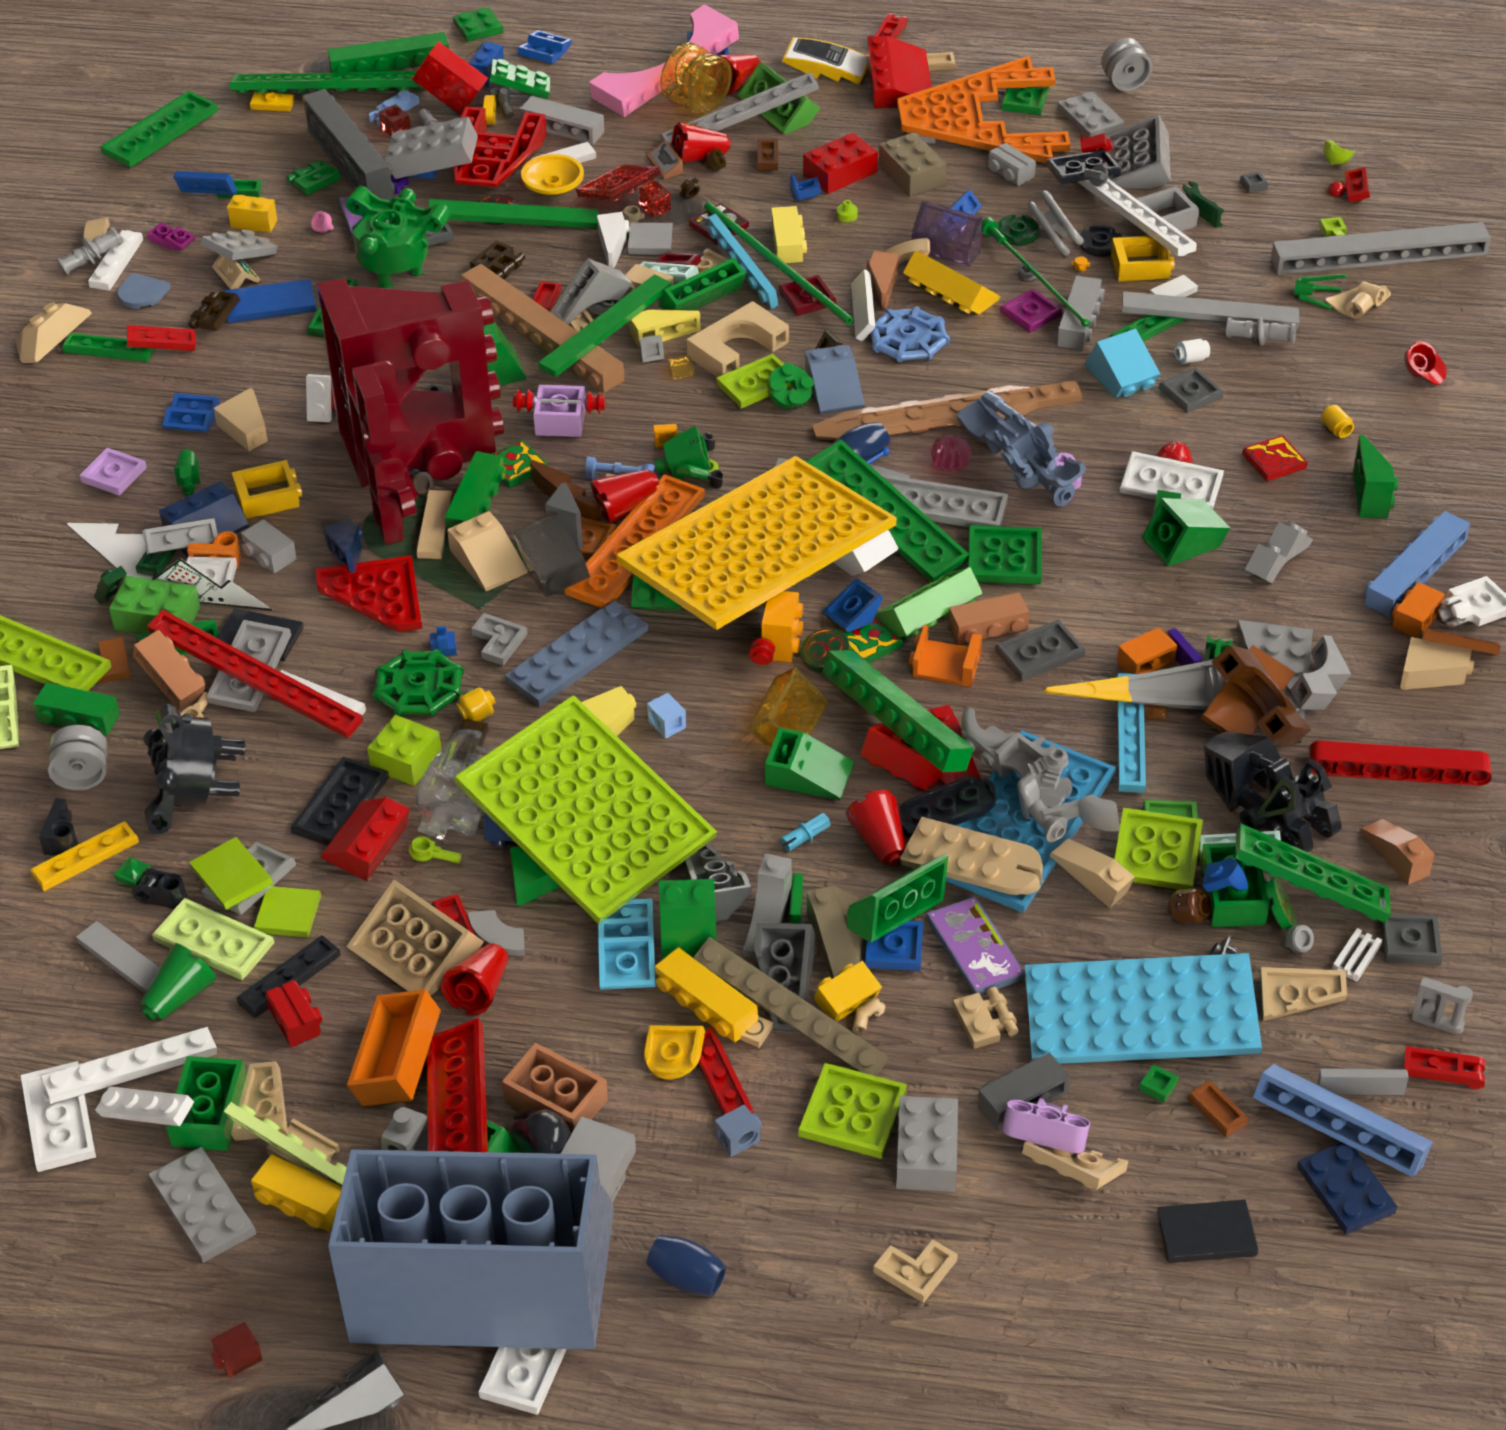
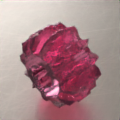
(950, 453)

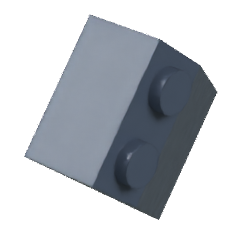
(834, 378)

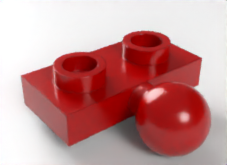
(1355, 186)

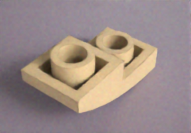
(96, 228)
(907, 248)

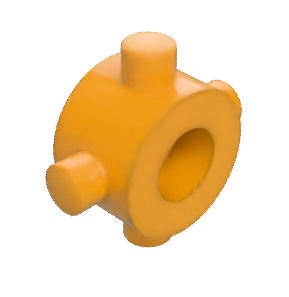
(1080, 263)

